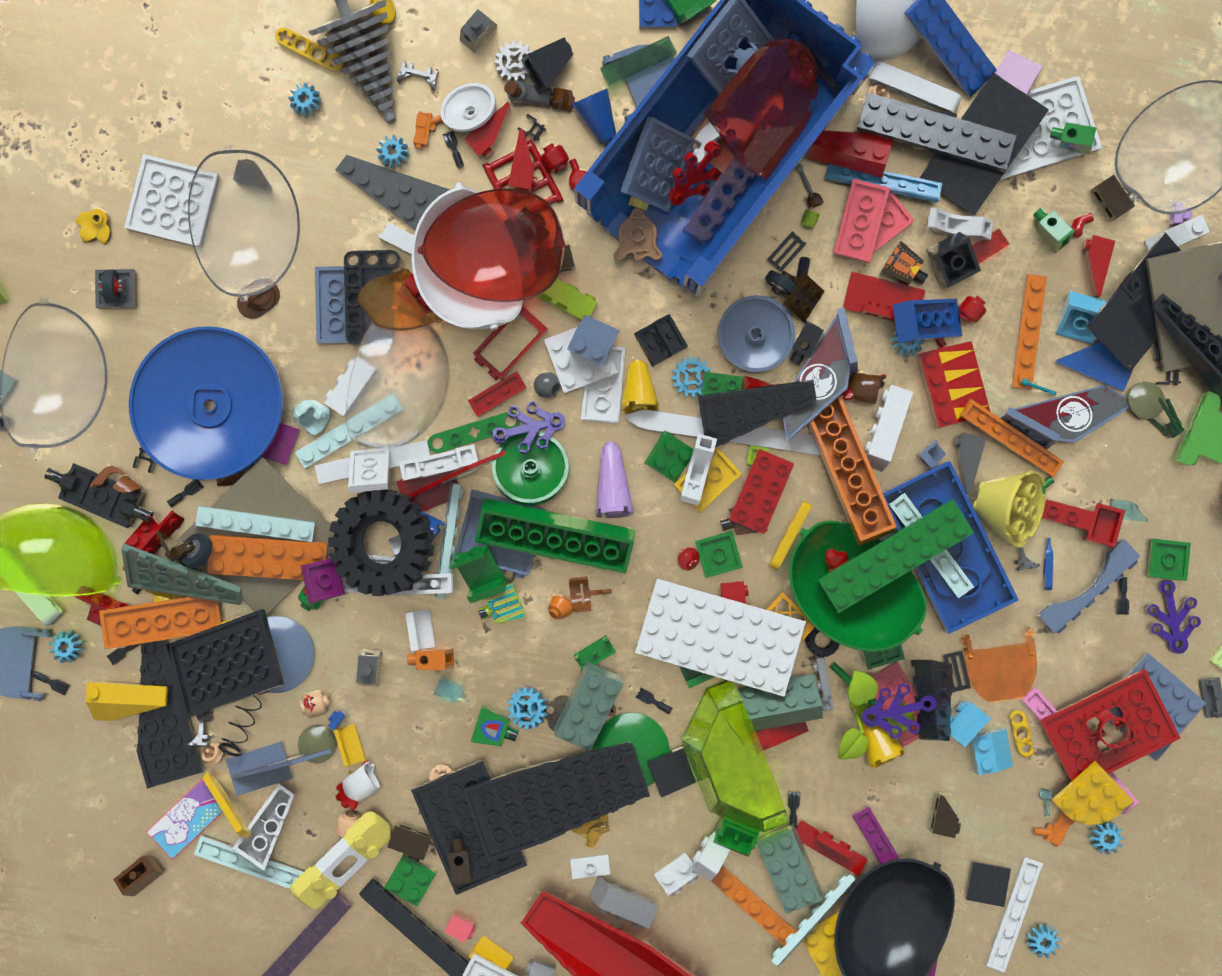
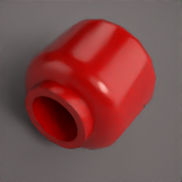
(555, 157)
(972, 309)

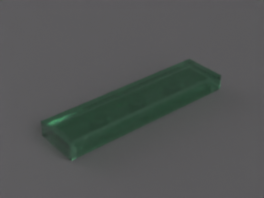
(638, 61)

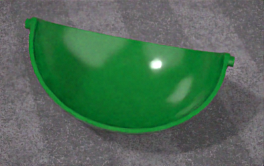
(871, 624)

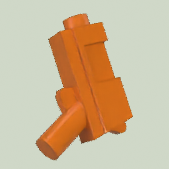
(424, 124)
(1056, 832)

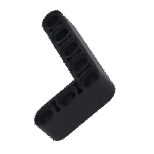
(349, 289)

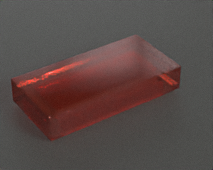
(986, 248)

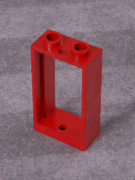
(493, 372)

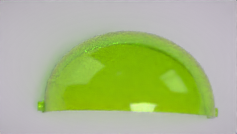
(55, 552)

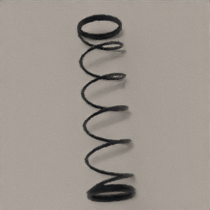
(234, 746)

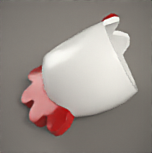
(358, 786)

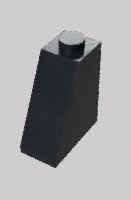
(546, 63)

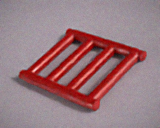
(547, 180)

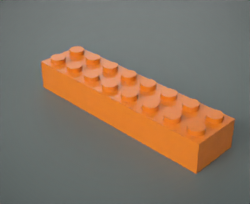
(851, 473)

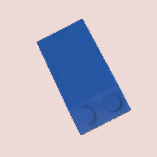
(927, 320)

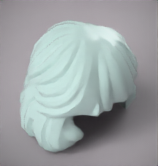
(311, 416)

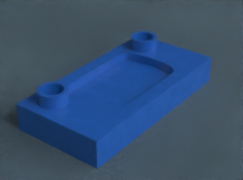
(973, 554)

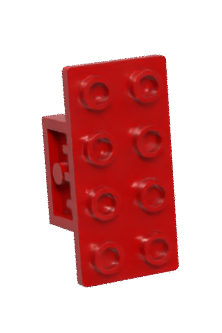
(876, 296)
(761, 491)

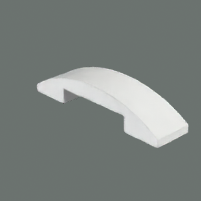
(438, 463)

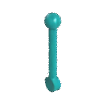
(1025, 382)

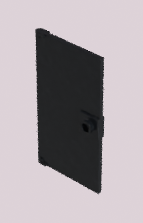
(997, 107)
(1127, 319)

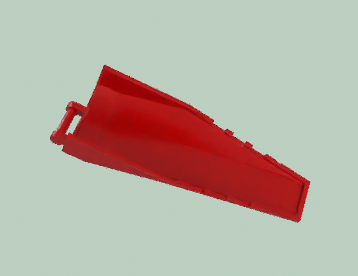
(592, 946)

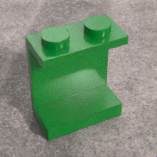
(479, 572)

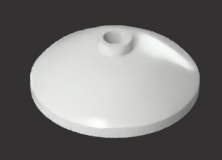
(468, 107)

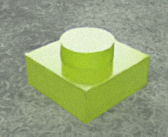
(752, 451)

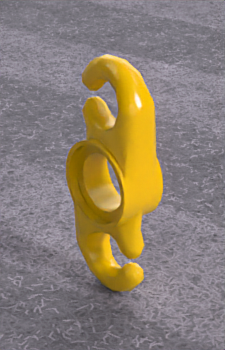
(1021, 742)

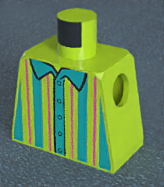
(503, 606)

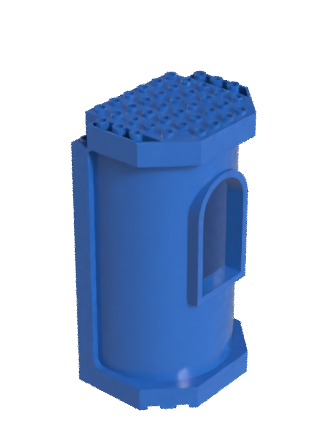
(680, 102)

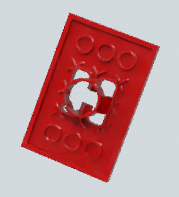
(1141, 714)

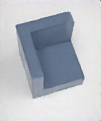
(931, 454)

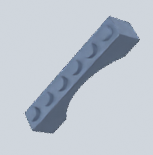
(1116, 561)

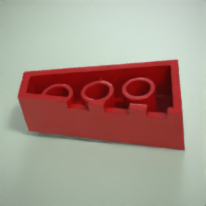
(853, 151)

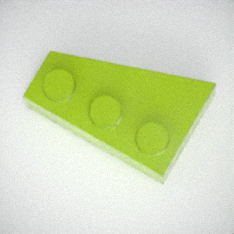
(569, 300)

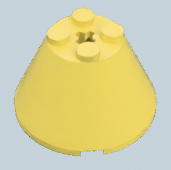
(1012, 506)

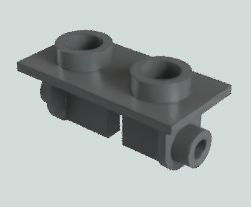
(1212, 696)

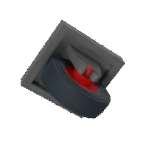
(115, 288)

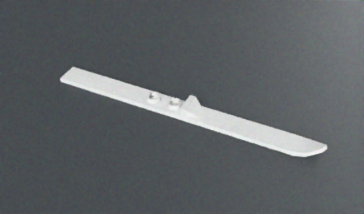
(693, 426)

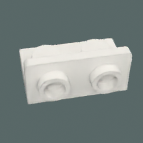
(676, 874)

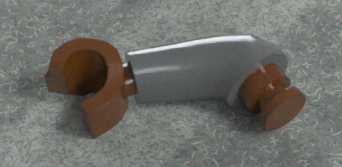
(526, 93)

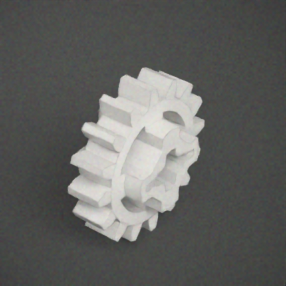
(508, 55)

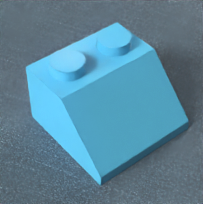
(1077, 314)
(967, 722)
(991, 752)

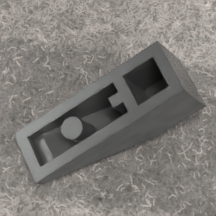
(968, 456)

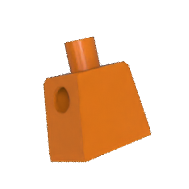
(437, 659)

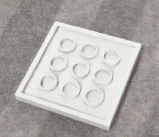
(161, 200)

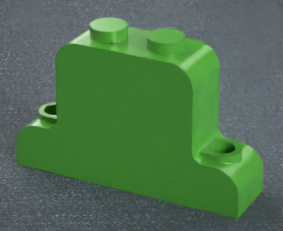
(1204, 433)

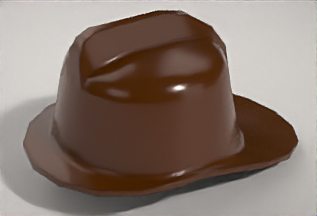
(259, 303)

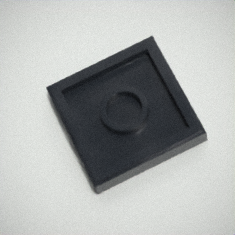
(671, 771)
(988, 884)

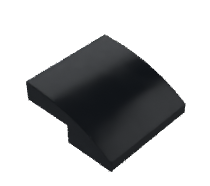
(661, 340)

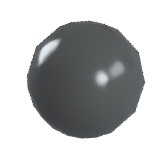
(546, 385)

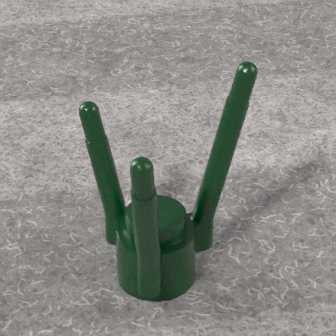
(1174, 425)

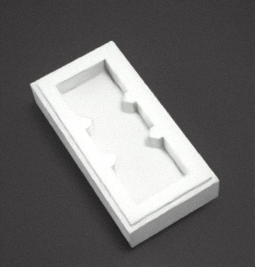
(590, 866)

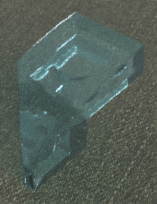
(1132, 512)

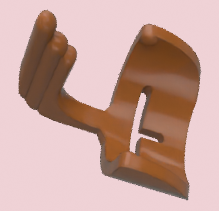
(124, 484)
(576, 601)

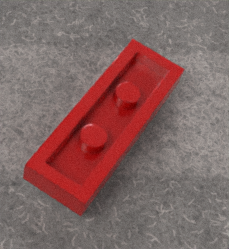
(497, 394)

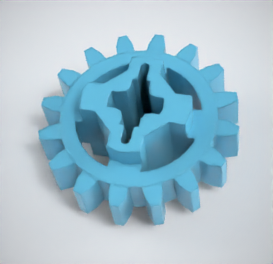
(685, 370)
(535, 708)

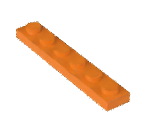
(1029, 330)
(1011, 438)
(753, 905)

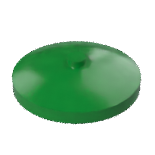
(530, 476)
(644, 732)

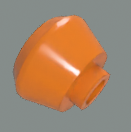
(560, 607)

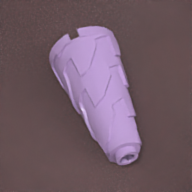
(613, 487)

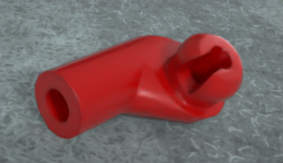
(1079, 222)

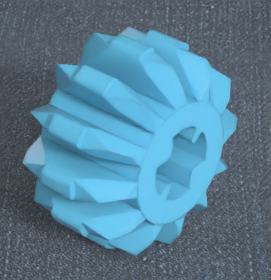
(309, 103)
(385, 154)
(907, 348)
(61, 641)
(1099, 837)
(1051, 943)

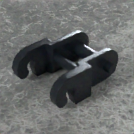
(541, 127)
(1169, 375)
(136, 460)

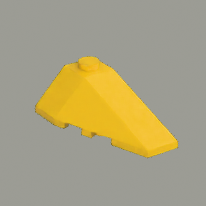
(118, 700)

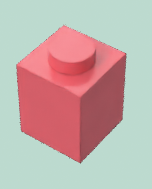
(460, 927)

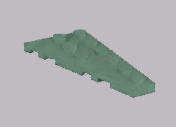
(161, 575)

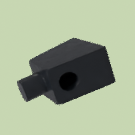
(809, 333)

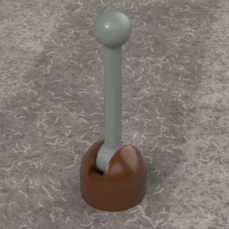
(814, 199)

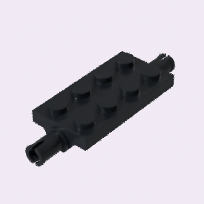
(99, 500)

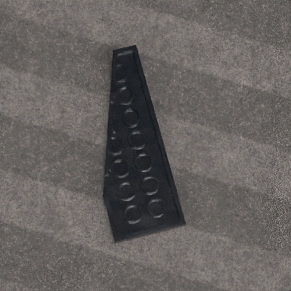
(165, 729)

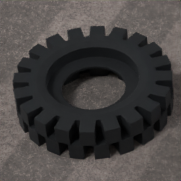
(349, 549)

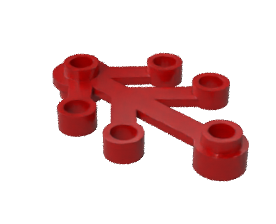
(681, 192)

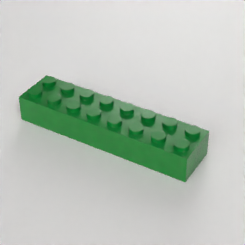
(555, 535)
(895, 555)

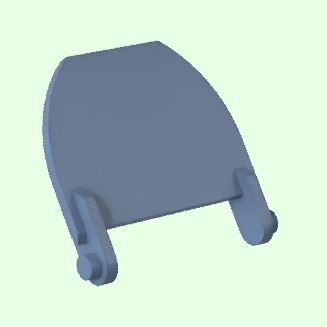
(643, 81)
(17, 660)

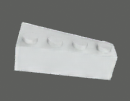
(887, 427)
(265, 827)

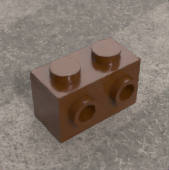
(138, 876)

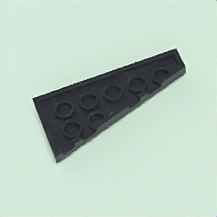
(744, 410)

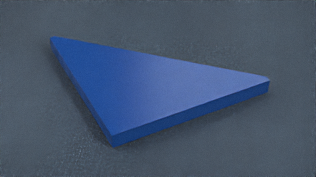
(1097, 364)

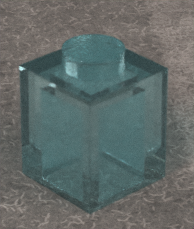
(449, 689)

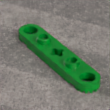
(460, 435)

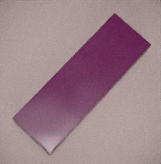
(874, 835)

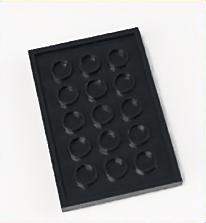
(225, 664)
(449, 818)

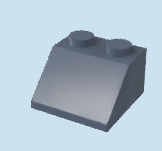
(593, 340)

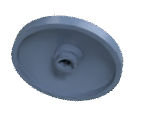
(756, 333)
(293, 650)

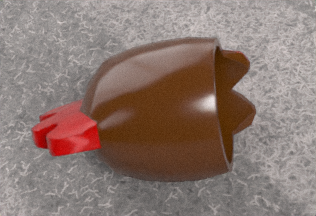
(864, 387)

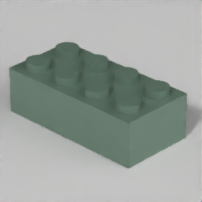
(588, 706)
(771, 710)
(790, 869)

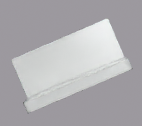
(397, 238)
(420, 629)

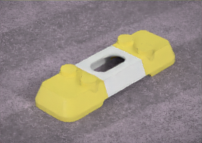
(361, 840)

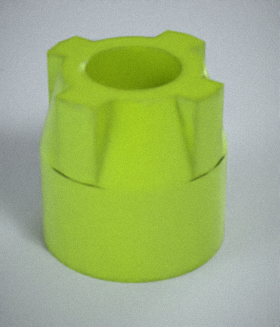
(810, 218)

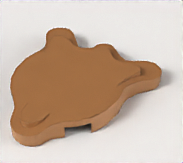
(637, 237)

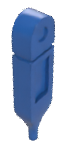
(1048, 566)

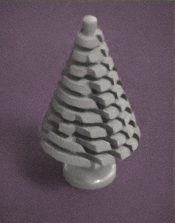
(361, 51)

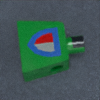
(1082, 137)
(492, 728)

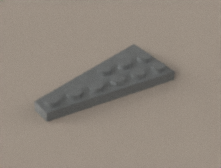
(395, 191)

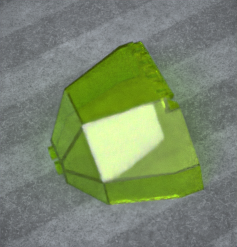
(731, 760)

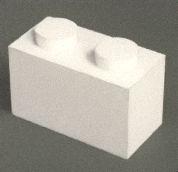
(710, 858)

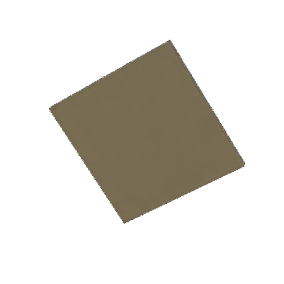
(1193, 284)
(268, 493)

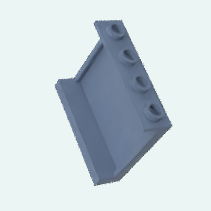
(507, 559)

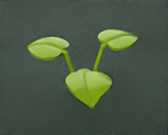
(859, 692)

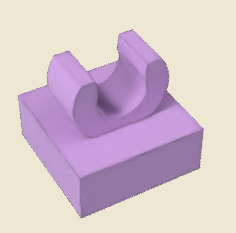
(1176, 219)

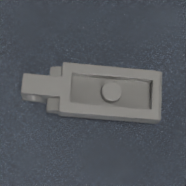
(823, 685)

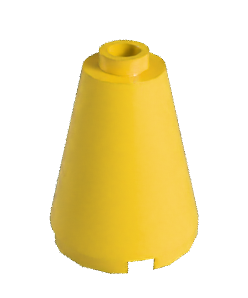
(638, 389)
(881, 746)

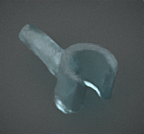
(1047, 796)

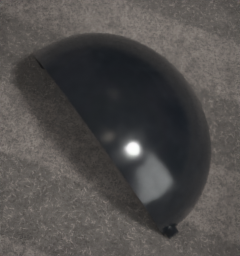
(895, 920)

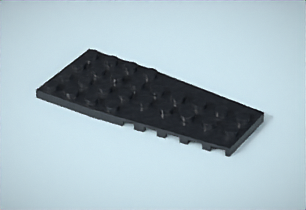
(553, 797)

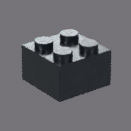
(953, 259)

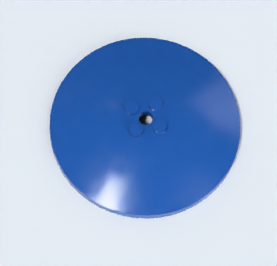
(171, 398)

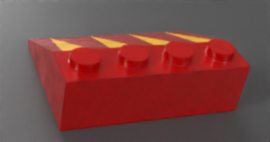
(950, 380)

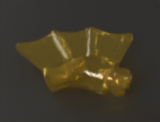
(593, 830)

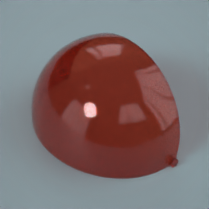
(496, 245)

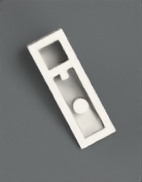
(1183, 232)
(431, 585)

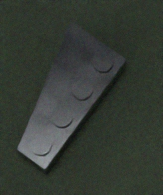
(936, 680)

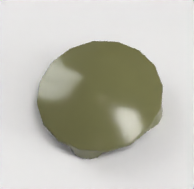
(1144, 400)
(317, 739)

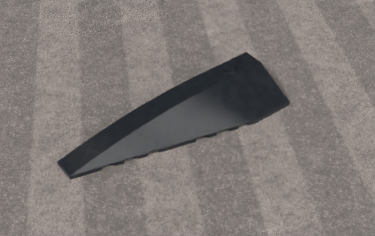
(1194, 341)

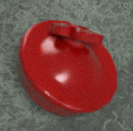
(688, 558)

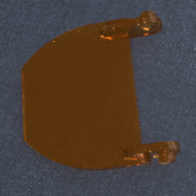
(392, 305)
(1002, 670)

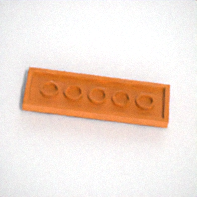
(262, 556)
(157, 621)

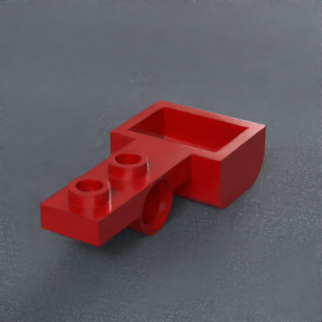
(1102, 524)

